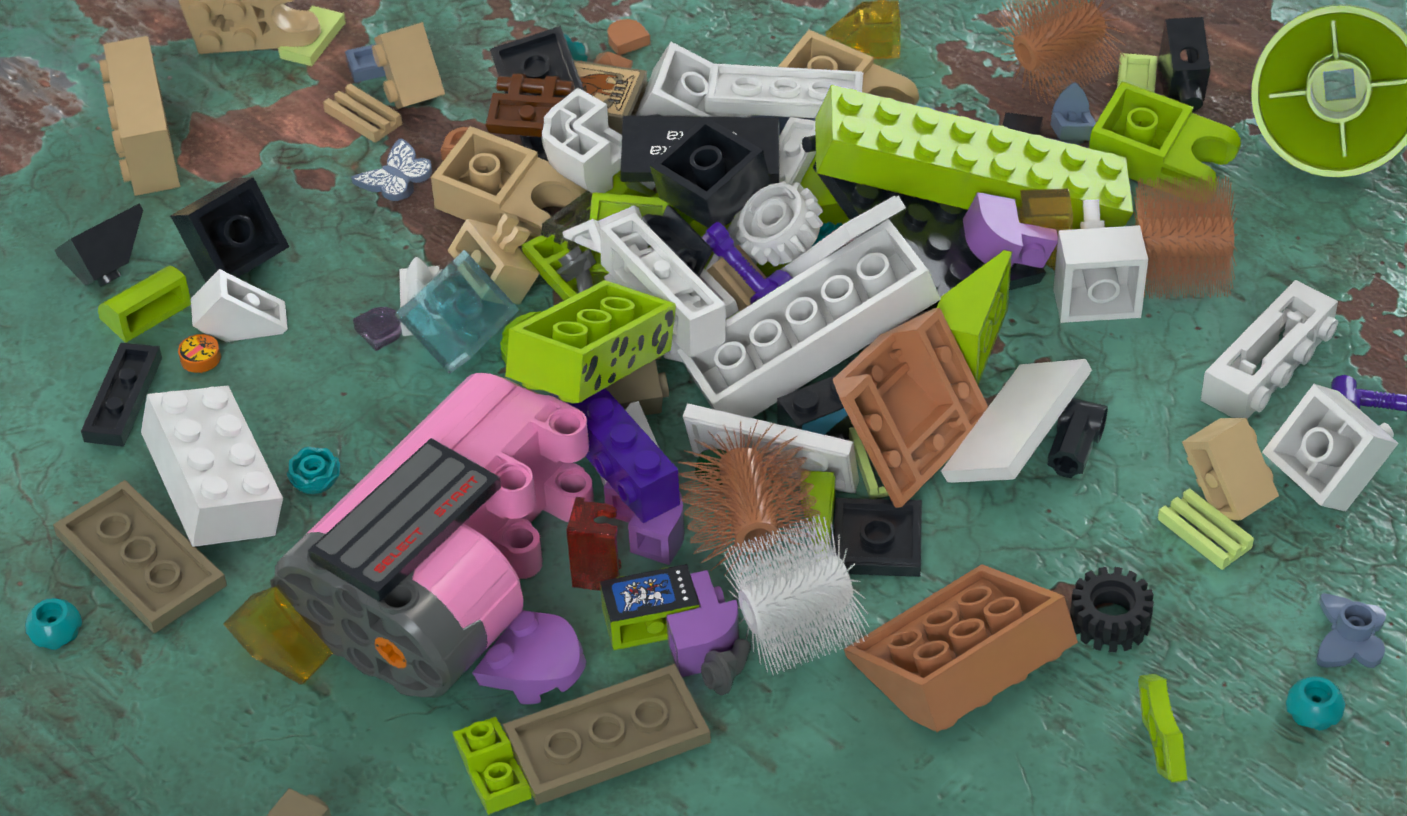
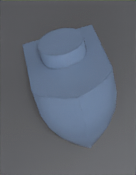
(1072, 116)

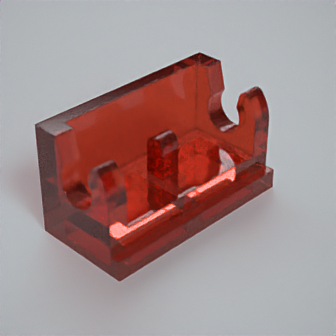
(592, 545)

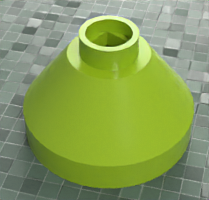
(1335, 134)

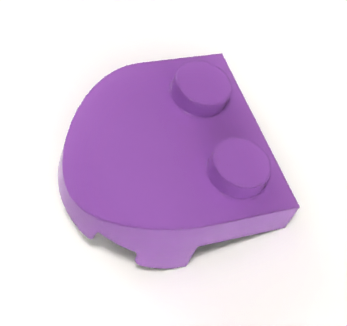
(533, 657)

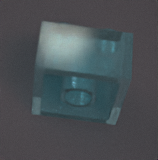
(457, 312)

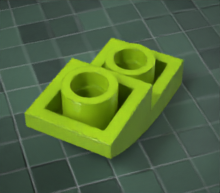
(492, 765)

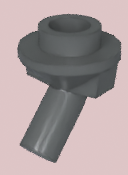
(576, 265)
(721, 668)

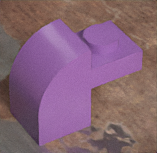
(994, 226)
(656, 538)
(702, 629)

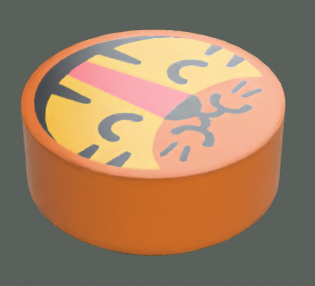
(199, 353)

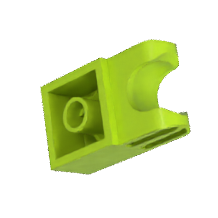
(1163, 139)

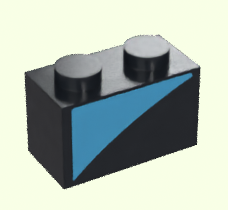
(815, 410)

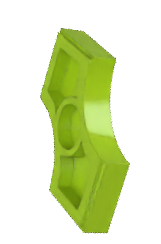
(1162, 728)

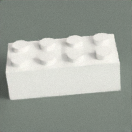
(211, 465)

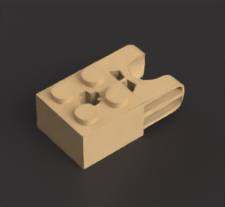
(248, 25)
(821, 52)
(496, 177)

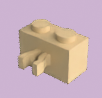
(408, 66)
(498, 254)
(1231, 467)

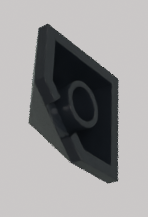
(103, 248)

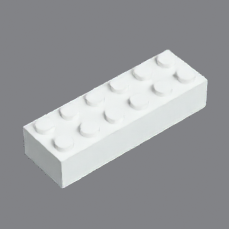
(813, 322)

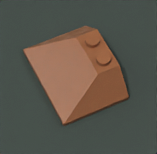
(911, 401)

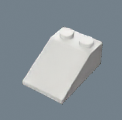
(678, 86)

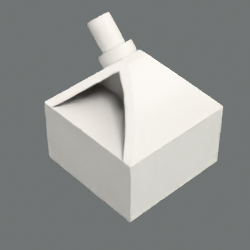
(1099, 270)
(1330, 447)

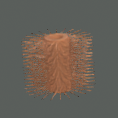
(1058, 38)
(1187, 236)
(747, 496)

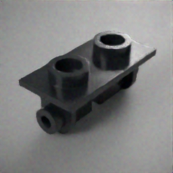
(680, 238)

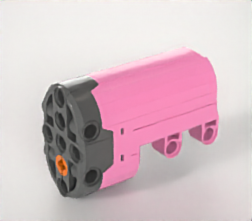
(470, 585)

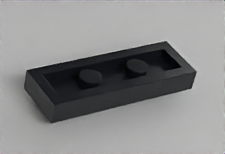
(121, 394)

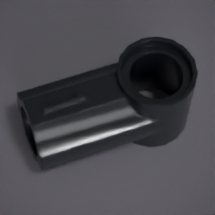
(1077, 431)

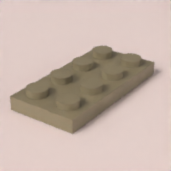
(140, 556)
(606, 734)

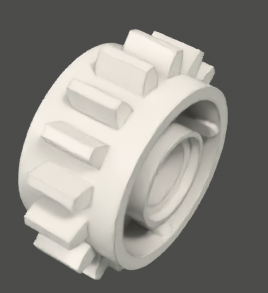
(779, 223)

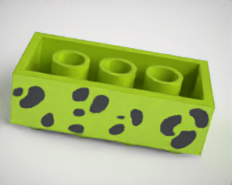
(589, 341)

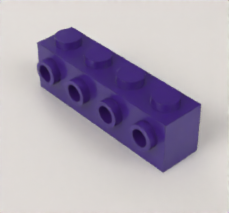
(628, 457)

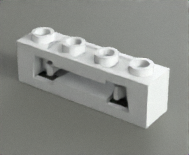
(665, 277)
(1307, 322)

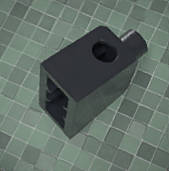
(1184, 79)

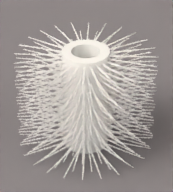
(795, 594)

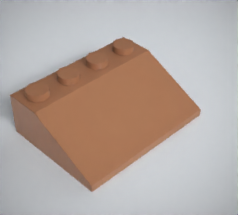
(964, 645)

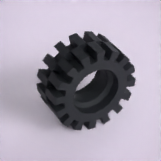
(1108, 628)

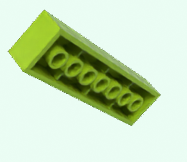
(956, 157)

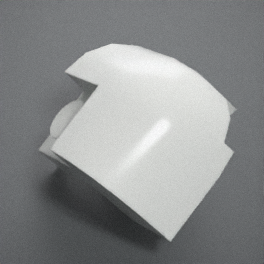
(581, 142)

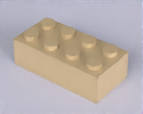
(138, 116)

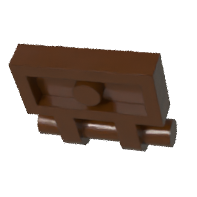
(523, 113)

